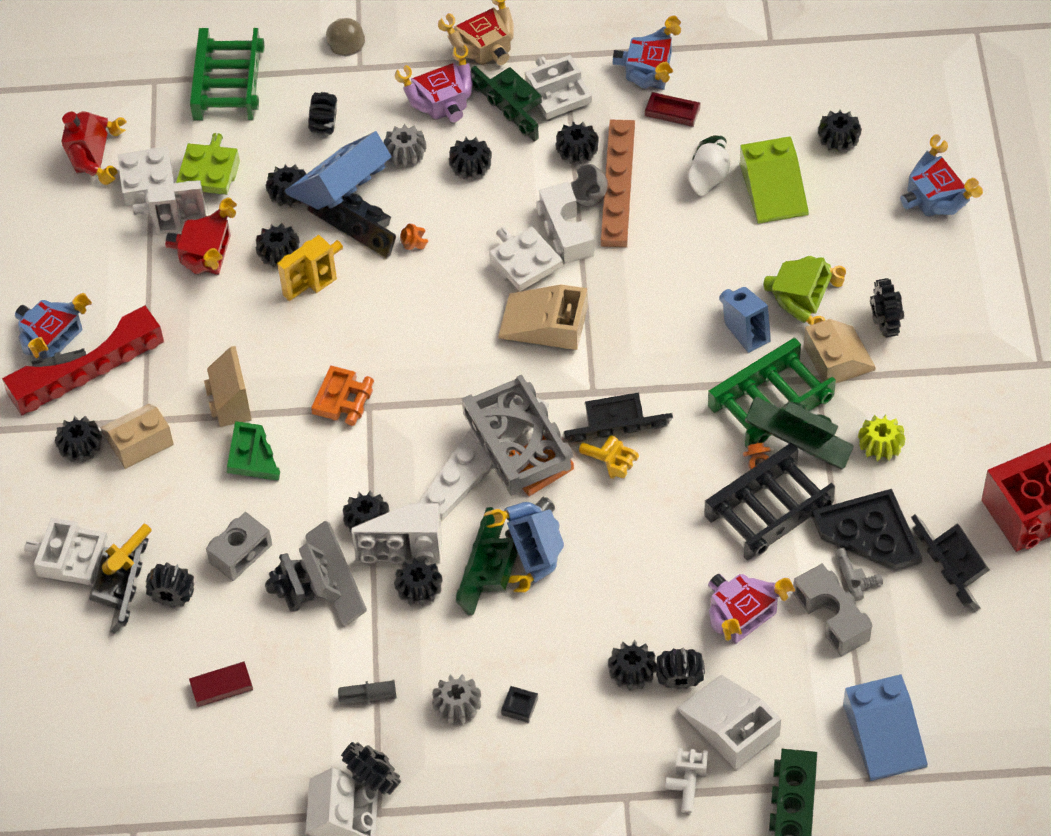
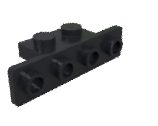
(360, 221)
(615, 414)
(958, 557)
(117, 588)

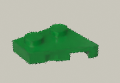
(251, 453)

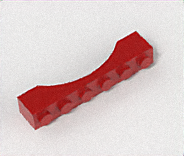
(36, 386)

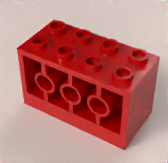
(1020, 497)

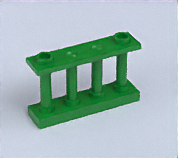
(205, 64)
(765, 370)

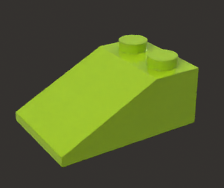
(773, 179)

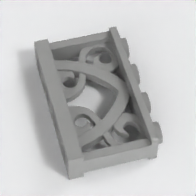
(507, 466)

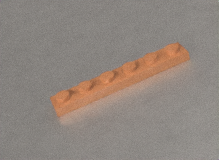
(619, 177)

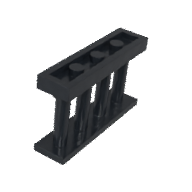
(764, 476)

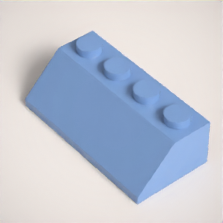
(341, 172)

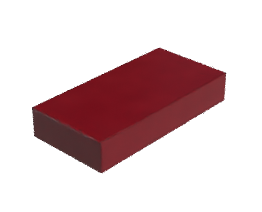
(672, 109)
(221, 684)

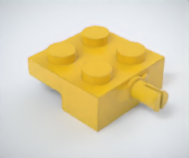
(308, 267)

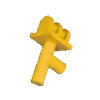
(614, 454)
(119, 557)

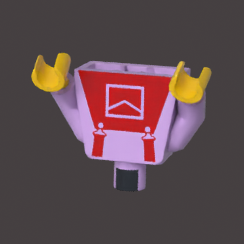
(441, 90)
(744, 604)

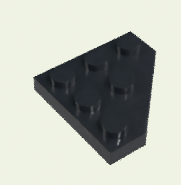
(870, 528)

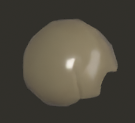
(345, 36)

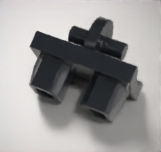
(285, 582)

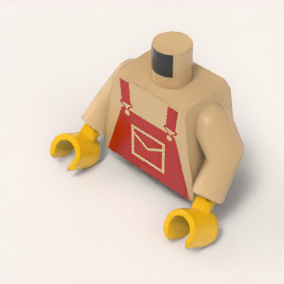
(484, 34)

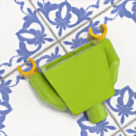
(802, 286)

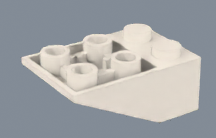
(400, 535)
(732, 720)

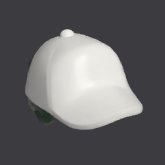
(709, 164)

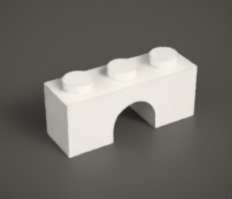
(571, 239)

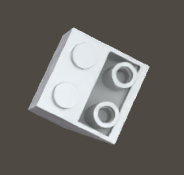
(340, 806)

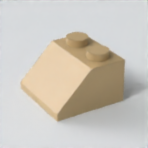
(836, 351)
(227, 389)
(138, 435)

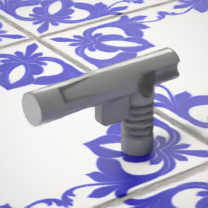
(857, 576)

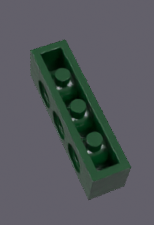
(799, 767)

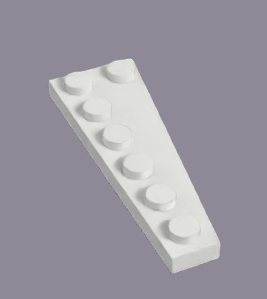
(469, 464)

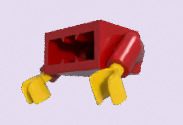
(85, 142)
(204, 240)

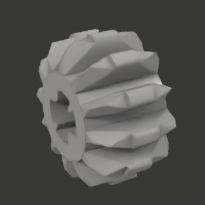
(405, 145)
(459, 688)

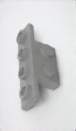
(330, 573)

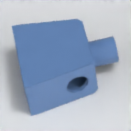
(746, 317)

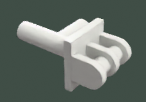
(690, 770)

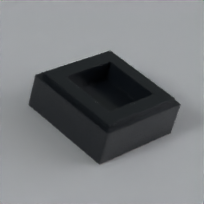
(519, 704)

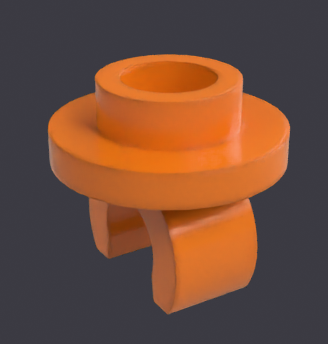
(412, 237)
(756, 451)

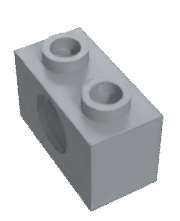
(236, 559)

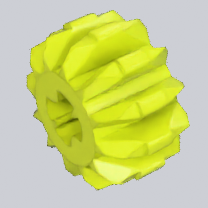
(881, 437)

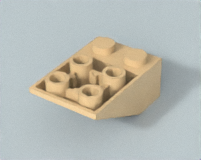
(546, 316)

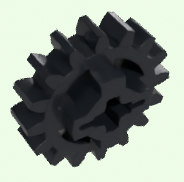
(886, 307)
(370, 768)

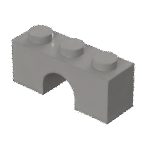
(821, 589)

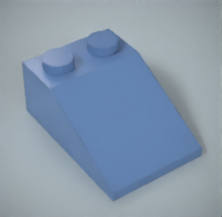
(885, 727)

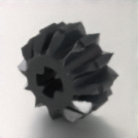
(322, 113)
(839, 130)
(577, 142)
(470, 158)
(280, 180)
(276, 243)
(78, 438)
(363, 509)
(418, 581)
(169, 585)
(622, 658)
(680, 668)

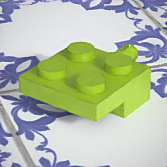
(210, 165)

